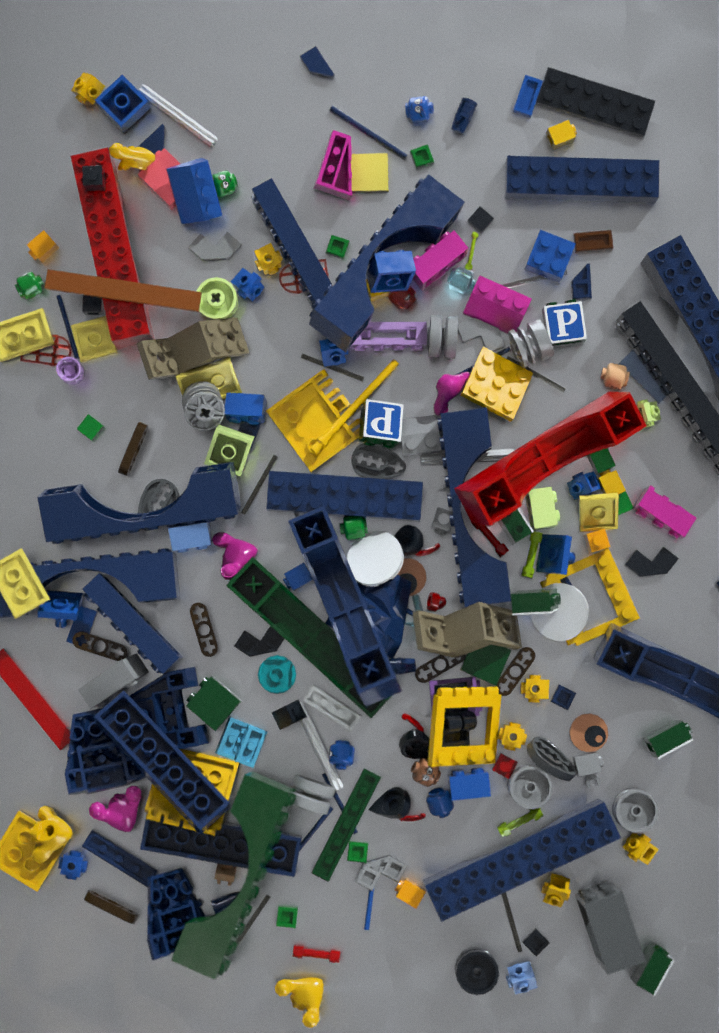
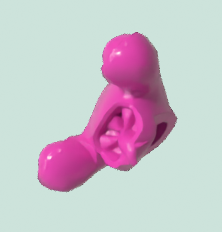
(448, 388)
(236, 554)
(121, 809)

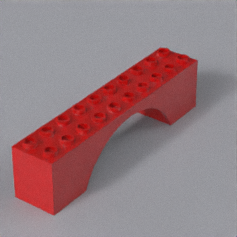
(111, 248)
(505, 483)

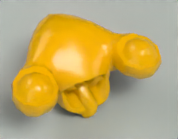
(131, 156)
(50, 832)
(305, 995)

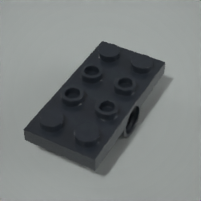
(456, 721)

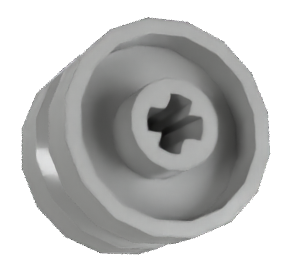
(441, 336)
(541, 787)
(311, 794)
(646, 812)

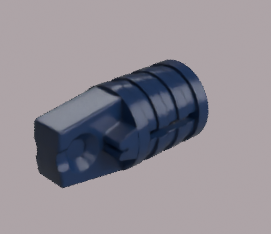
(463, 115)
(403, 665)
(223, 902)

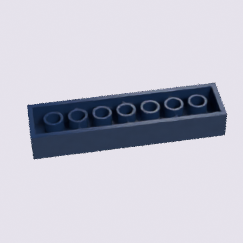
(582, 179)
(291, 240)
(345, 496)
(162, 762)
(224, 848)

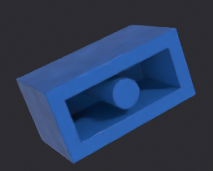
(245, 408)

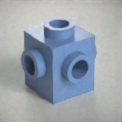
(521, 978)

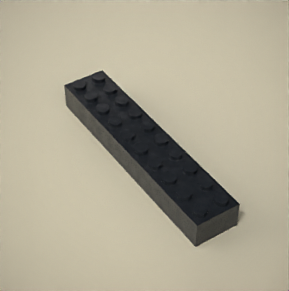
(674, 377)

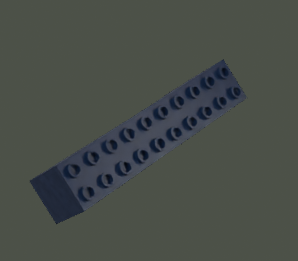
(421, 218)
(686, 289)
(465, 441)
(75, 513)
(147, 575)
(345, 606)
(658, 667)
(535, 855)

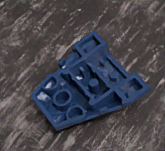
(388, 610)
(95, 760)
(169, 909)

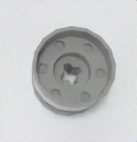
(528, 344)
(200, 396)

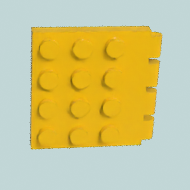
(216, 770)

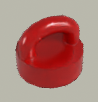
(433, 602)

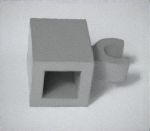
(587, 765)

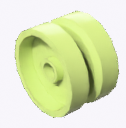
(215, 289)

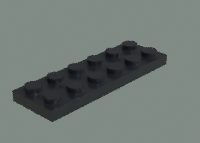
(595, 102)

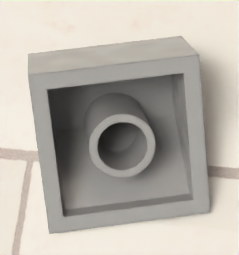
(420, 436)

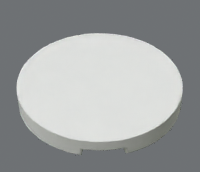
(375, 558)
(570, 617)

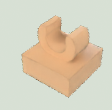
(225, 873)

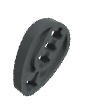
(377, 451)
(150, 493)
(550, 759)

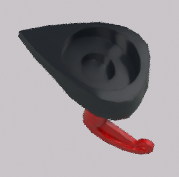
(412, 541)
(415, 742)
(395, 805)

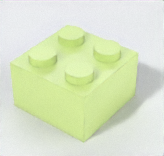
(229, 446)
(542, 508)

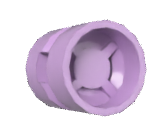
(70, 370)

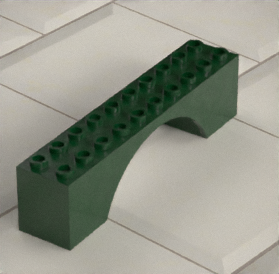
(298, 626)
(261, 811)

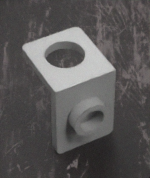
(441, 528)

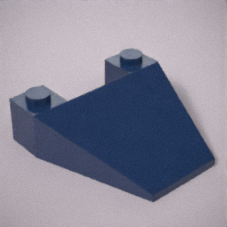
(165, 706)

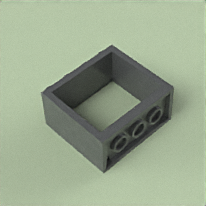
(609, 927)

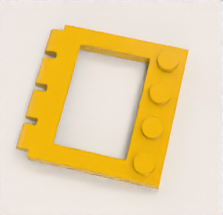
(614, 585)
(461, 698)

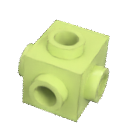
(649, 412)

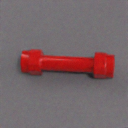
(500, 548)
(300, 951)

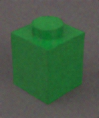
(601, 461)

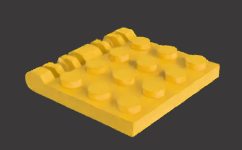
(309, 414)

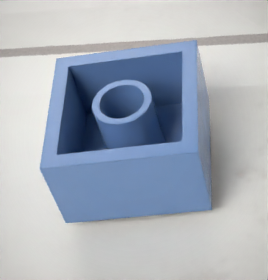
(190, 536)

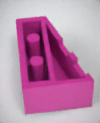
(335, 169)
(664, 513)

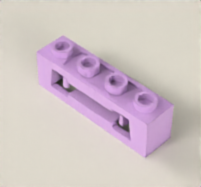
(396, 344)

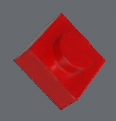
(504, 766)

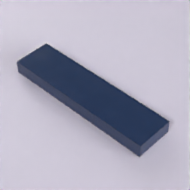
(119, 857)

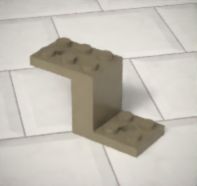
(192, 347)
(466, 630)

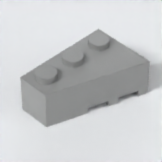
(113, 681)

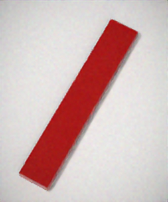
(33, 701)

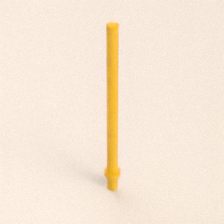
(322, 441)

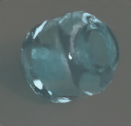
(461, 280)

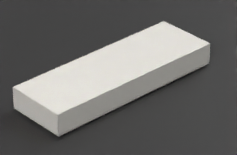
(332, 707)

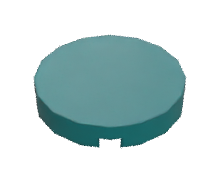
(277, 674)

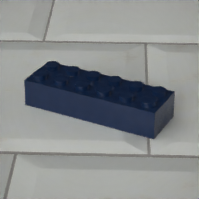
(132, 623)

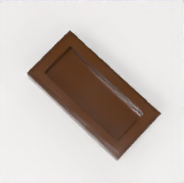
(593, 241)

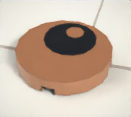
(414, 572)
(588, 732)

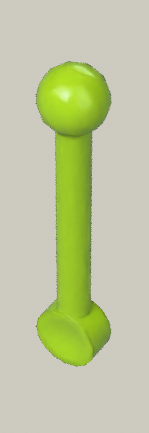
(474, 235)

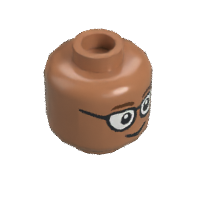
(425, 774)

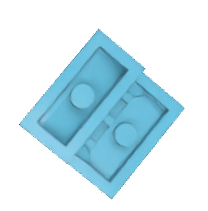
(241, 742)

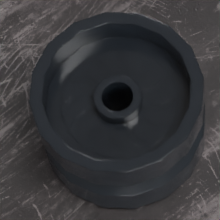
(474, 959)

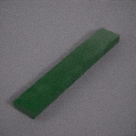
(346, 825)

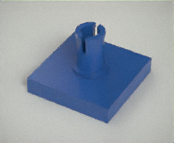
(555, 554)
(61, 607)

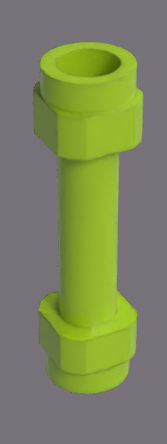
(528, 569)
(505, 829)

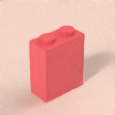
(157, 179)

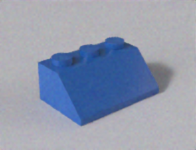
(194, 191)

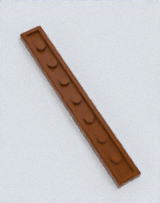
(123, 290)

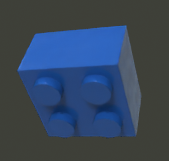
(122, 103)
(550, 256)
(391, 271)
(469, 784)

